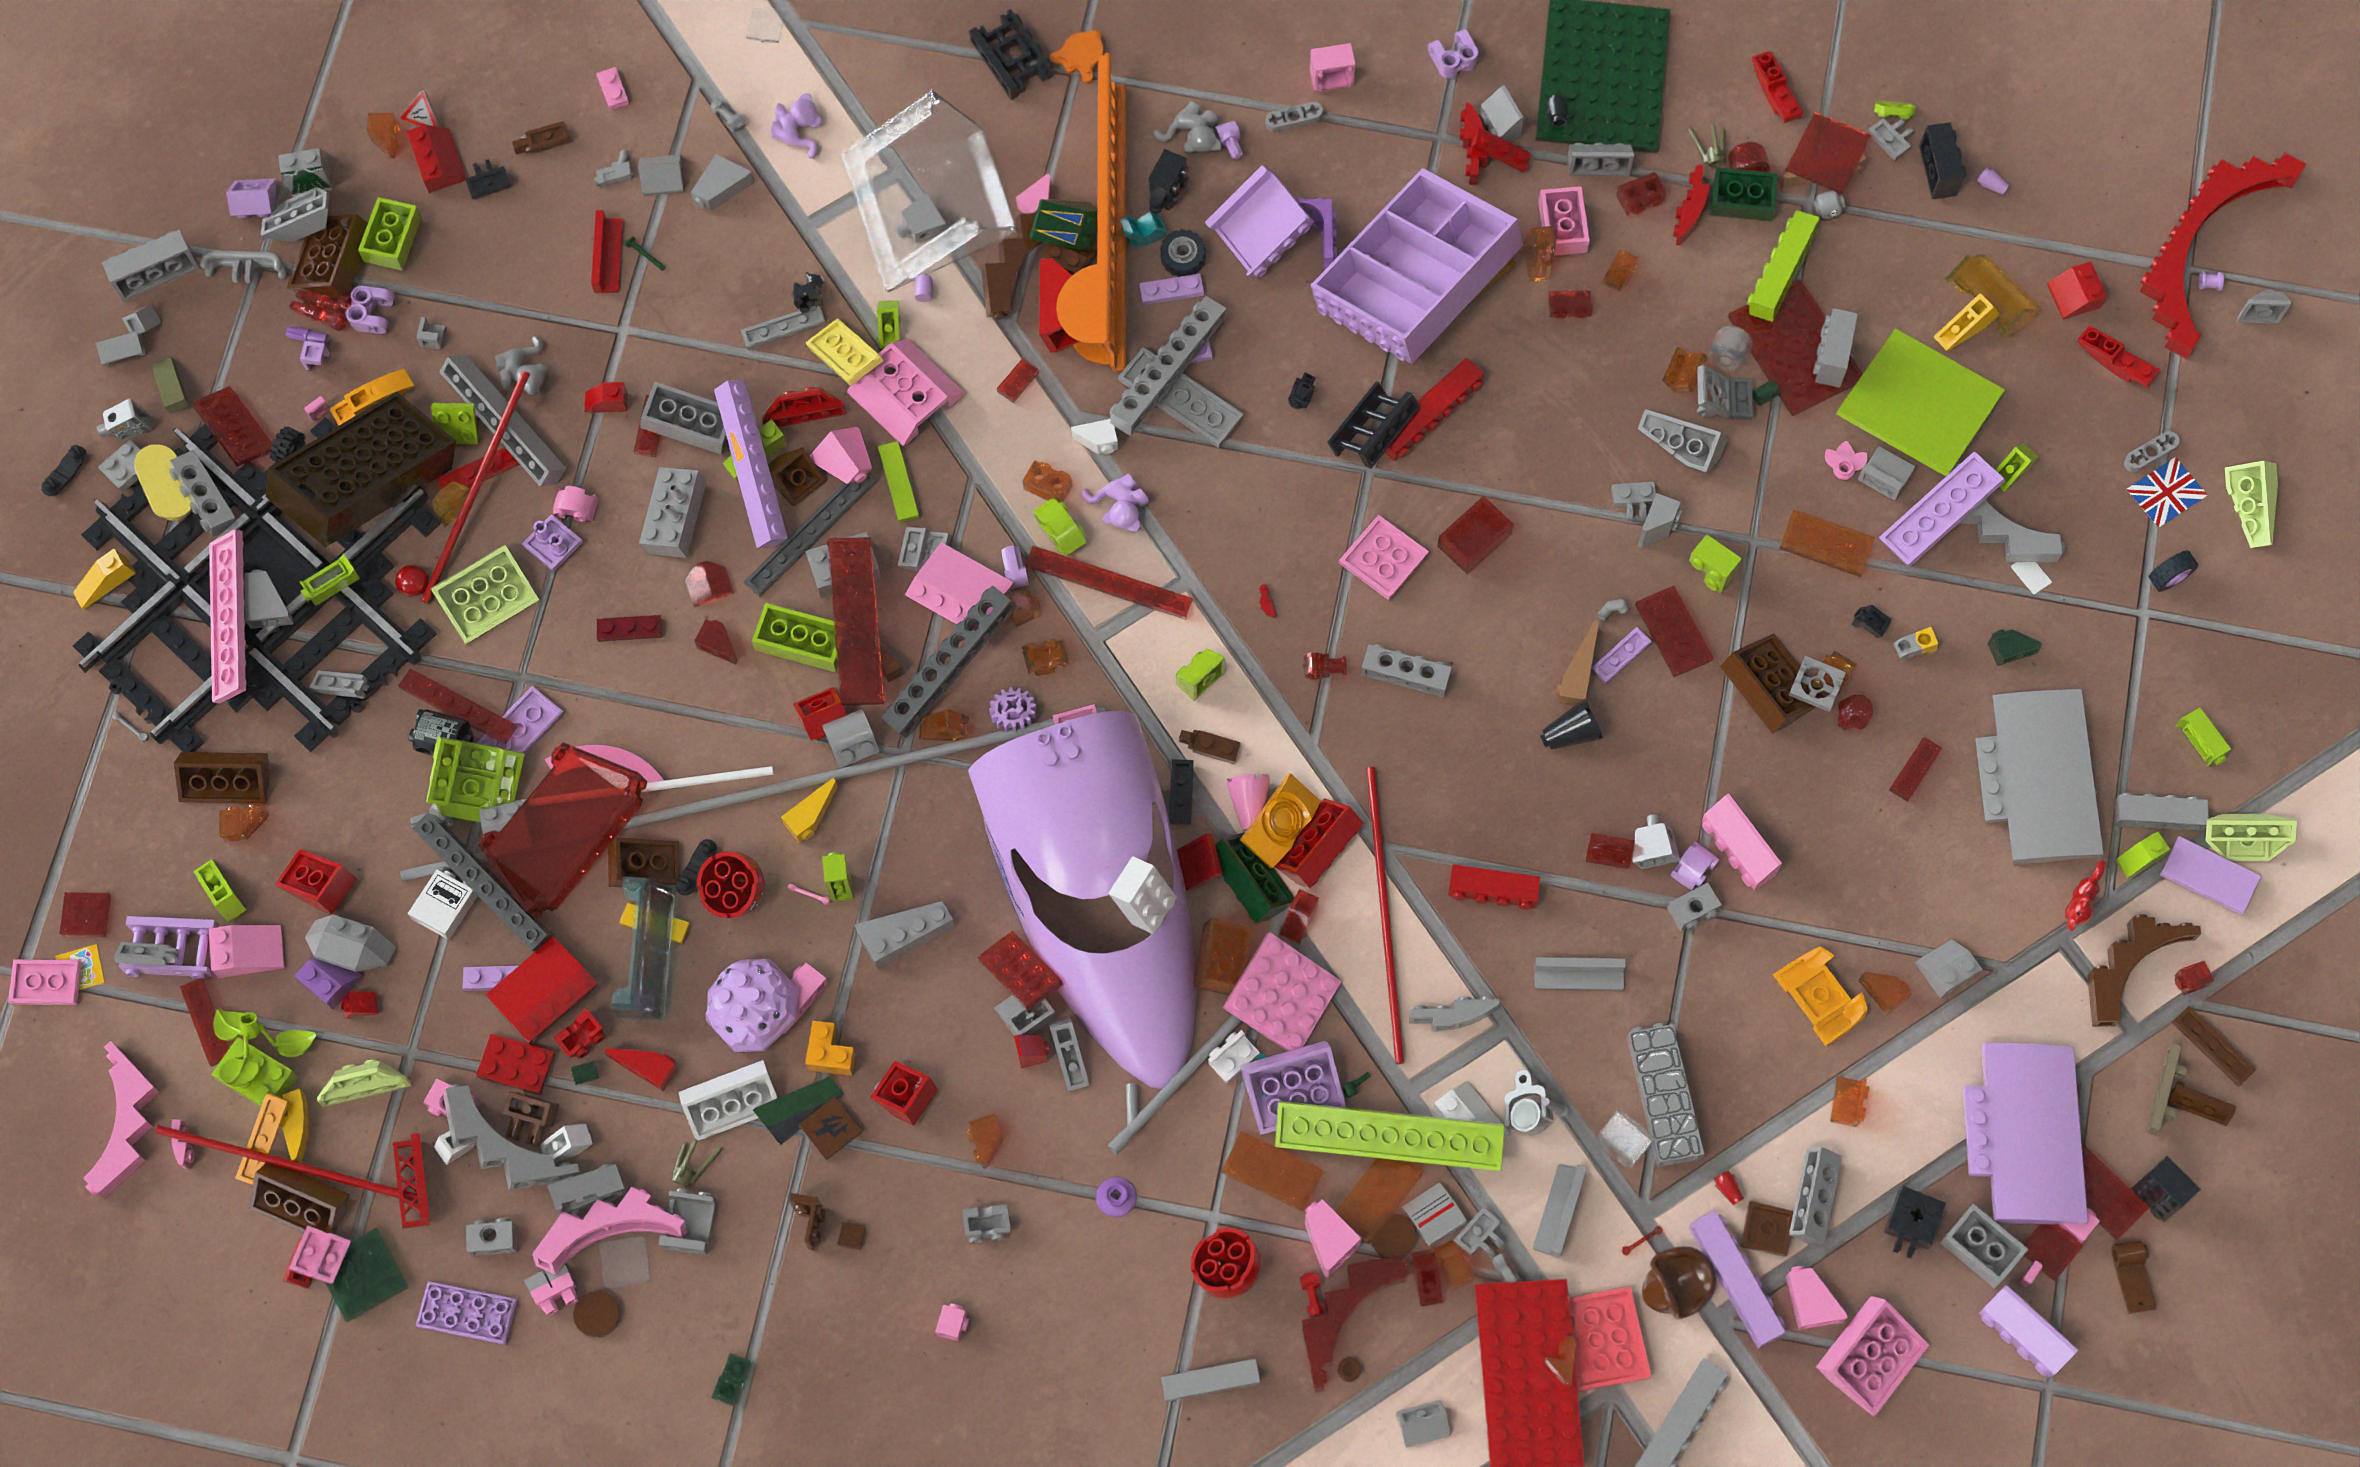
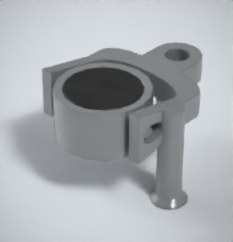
(1527, 1114)

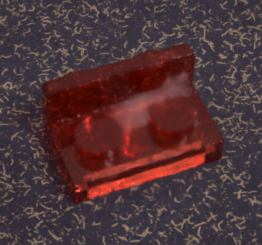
(1570, 304)
(1609, 850)

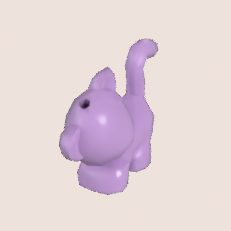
(802, 114)
(1124, 512)

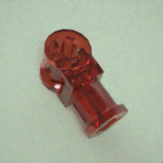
(1323, 665)

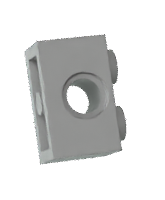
(1701, 897)
(503, 1243)

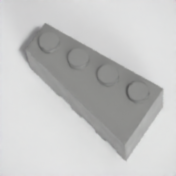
(903, 931)

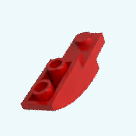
(1775, 87)
(1477, 159)
(1692, 207)
(2112, 356)

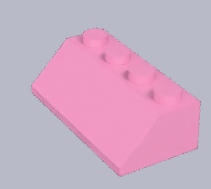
(1741, 842)

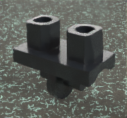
(1302, 391)

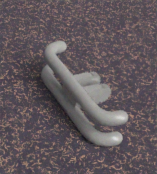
(242, 259)

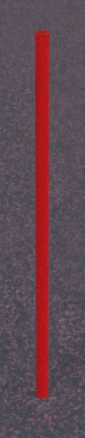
(475, 486)
(282, 1162)

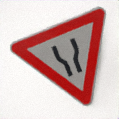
(420, 111)

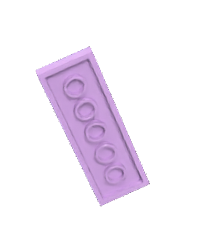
(1941, 509)

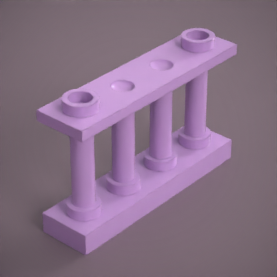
(162, 927)

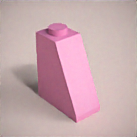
(1812, 1300)

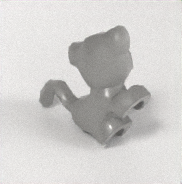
(1201, 136)
(510, 367)

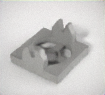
(1706, 381)
(1823, 703)

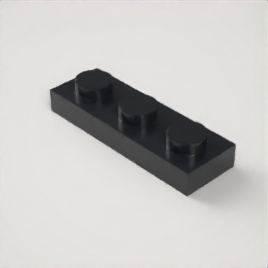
(1181, 791)

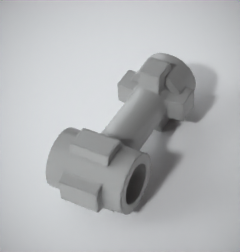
(734, 121)

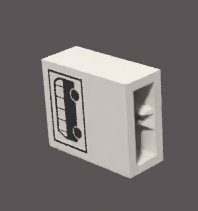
(443, 904)

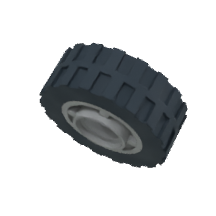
(1178, 242)

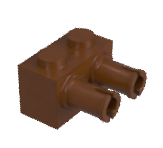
(532, 1109)

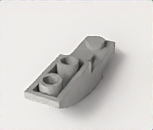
(1464, 1013)

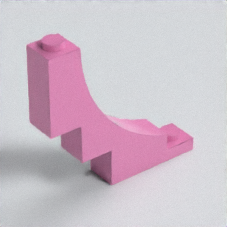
(120, 1157)

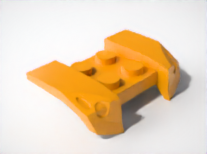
(1821, 995)

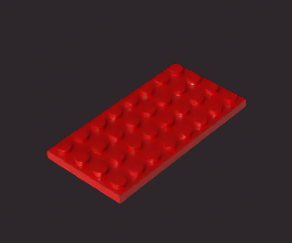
(1527, 1408)

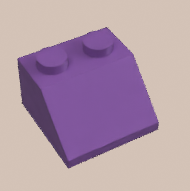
(327, 980)

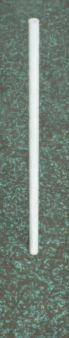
(705, 779)

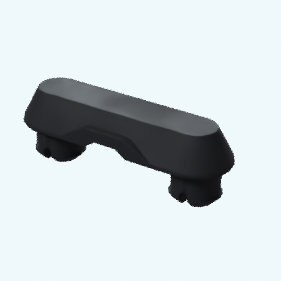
(65, 471)
(688, 879)

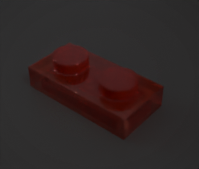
(1017, 380)

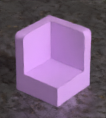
(313, 354)

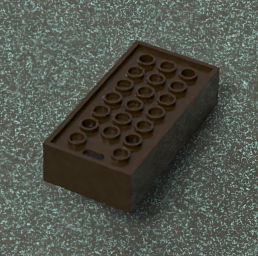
(360, 469)

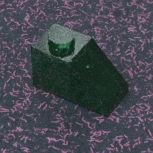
(2012, 646)

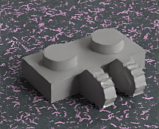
(1889, 138)
(1632, 495)
(1477, 1232)

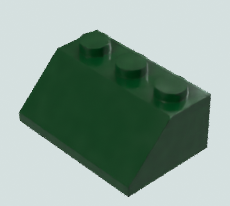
(1743, 194)

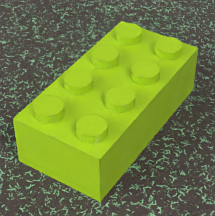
(796, 637)

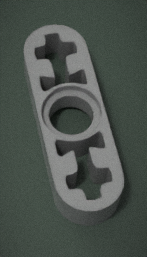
(1299, 109)
(2147, 459)

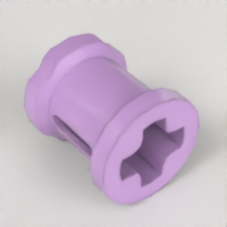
(2210, 280)

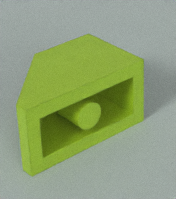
(888, 322)
(2016, 465)
(2143, 854)

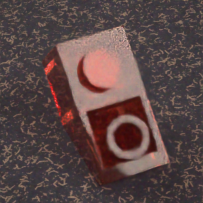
(1299, 916)

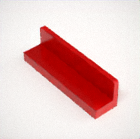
(606, 253)

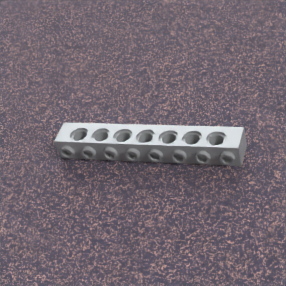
(1130, 420)

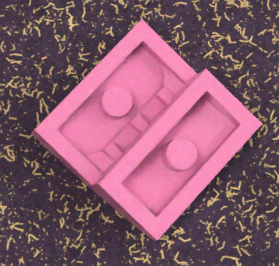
(319, 1255)

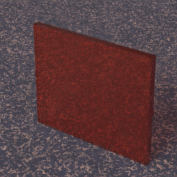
(1828, 153)

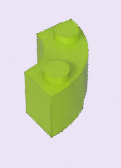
(1059, 526)

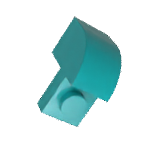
(1144, 230)

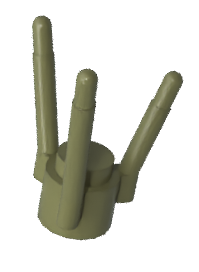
(1716, 155)
(682, 1173)

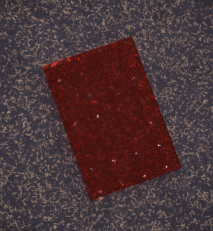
(1789, 349)

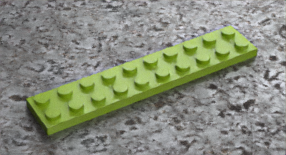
(1390, 1135)

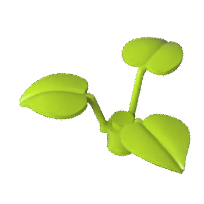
(232, 1024)

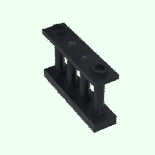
(1386, 432)

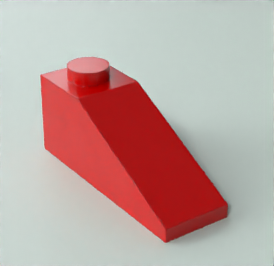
(647, 1065)

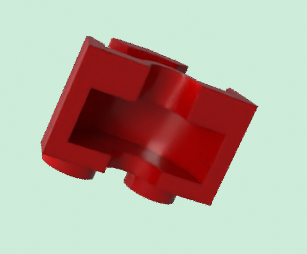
(580, 1035)

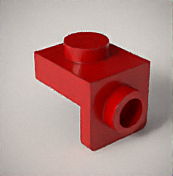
(359, 1004)

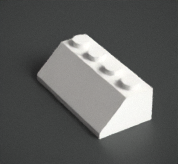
(727, 1100)

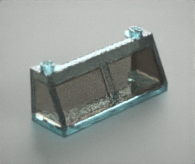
(649, 951)

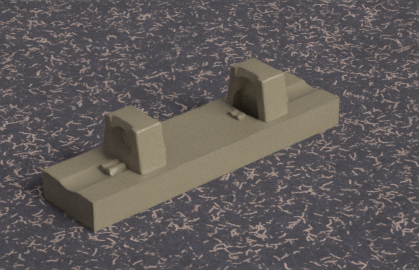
(2169, 1070)

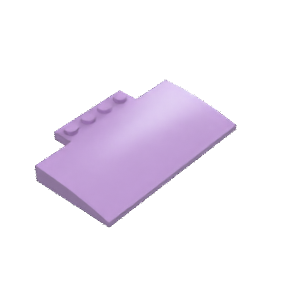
(2027, 1134)

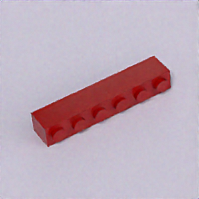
(1436, 405)

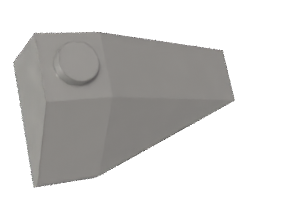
(1688, 442)

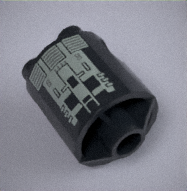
(435, 724)

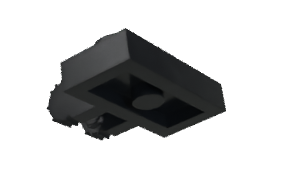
(487, 182)

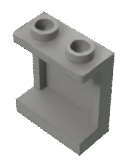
(698, 1215)

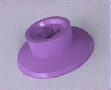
(1114, 1207)

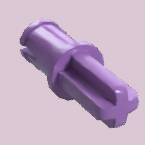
(306, 335)

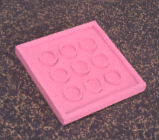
(1282, 993)

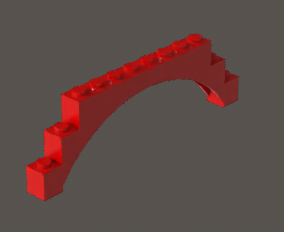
(2166, 279)

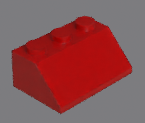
(436, 157)

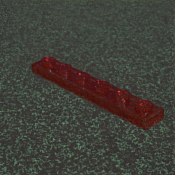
(457, 706)

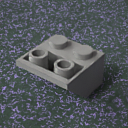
(1020, 1020)

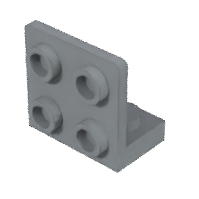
(1886, 473)

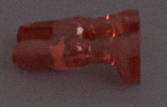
(316, 304)

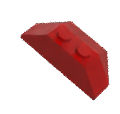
(803, 407)

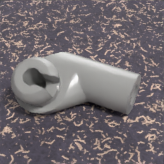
(1613, 605)

